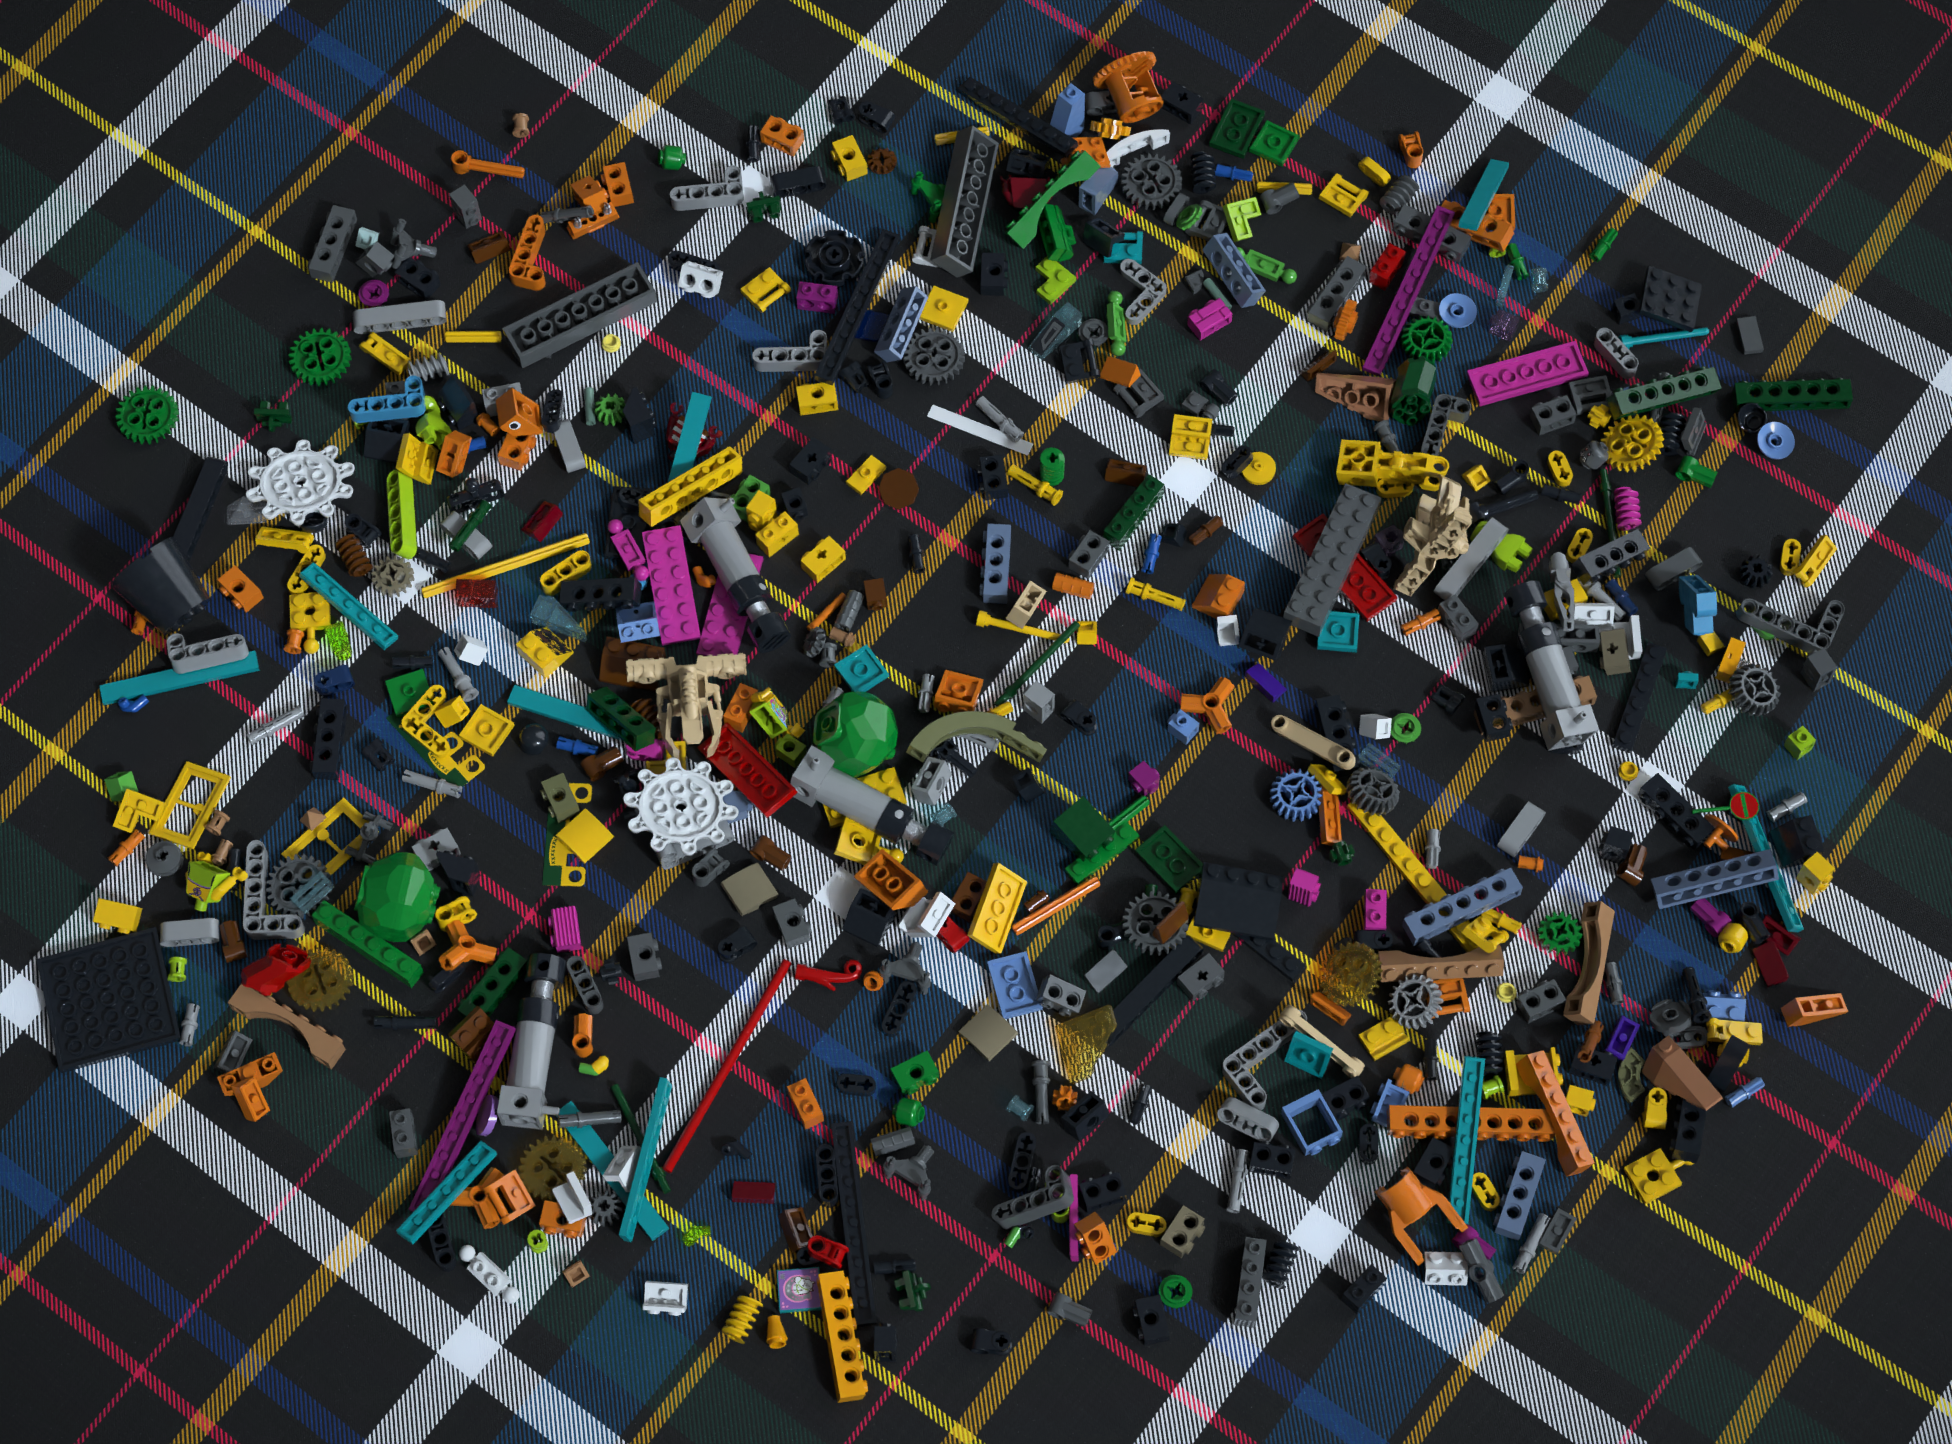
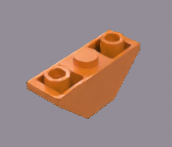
(264, 1070)

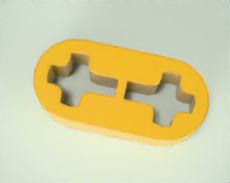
(1374, 171)
(1556, 470)
(1394, 488)
(1576, 544)
(1794, 558)
(1488, 1188)
(1146, 1219)

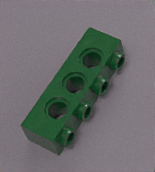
(1134, 512)
(620, 718)
(492, 998)

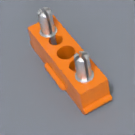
(577, 228)

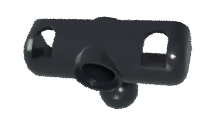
(474, 493)

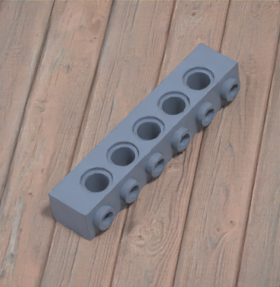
(1715, 879)
(1419, 932)

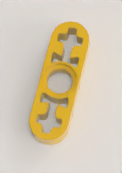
(305, 561)

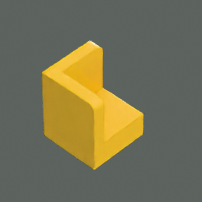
(452, 711)

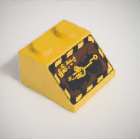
(543, 650)

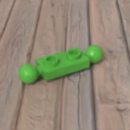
(1268, 266)
(1116, 323)

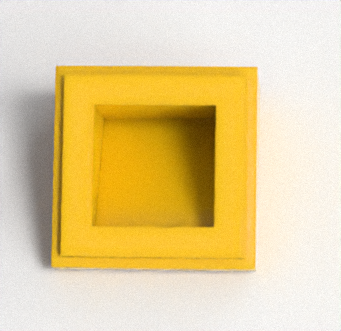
(1476, 477)
(1087, 632)
(1710, 643)

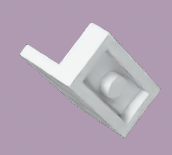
(1633, 634)
(623, 1166)
(572, 1199)

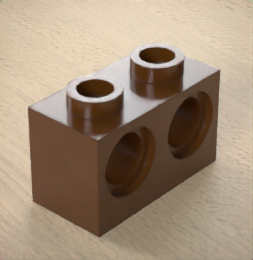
(966, 896)

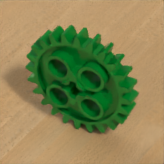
(338, 353)
(130, 413)

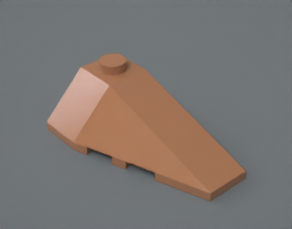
(1362, 394)
(1674, 1071)

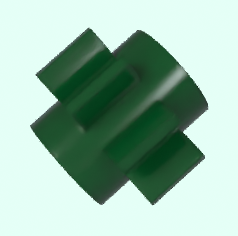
(1341, 853)

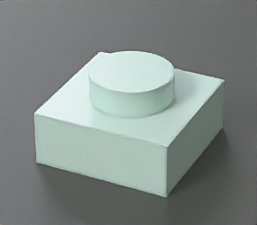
(366, 238)

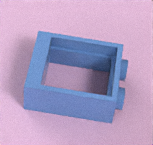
(629, 621)
(1303, 1104)

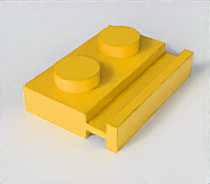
(1383, 1038)

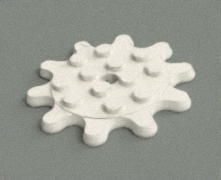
(280, 479)
(675, 787)

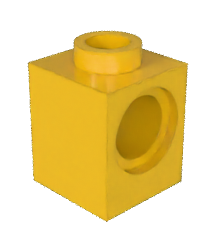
(1580, 1100)

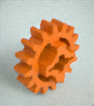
(1345, 320)

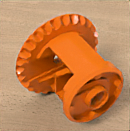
(1121, 76)

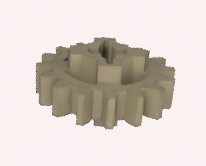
(403, 575)

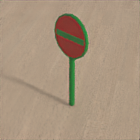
(1742, 806)

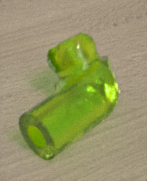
(694, 1234)

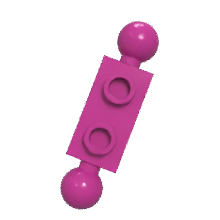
(628, 550)

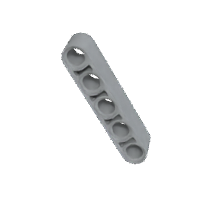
(399, 317)
(1470, 563)

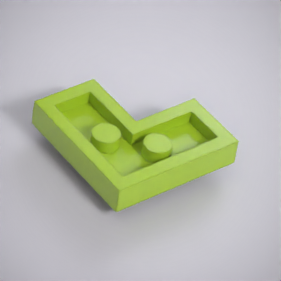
(1237, 216)
(1057, 282)

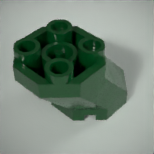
(1413, 390)

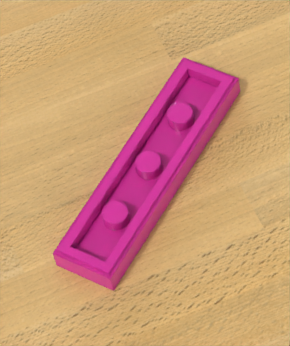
(1073, 1218)

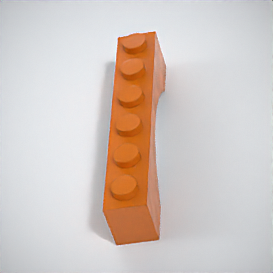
(1571, 1146)

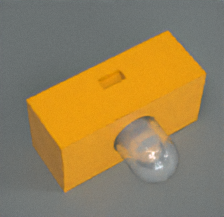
(1731, 660)

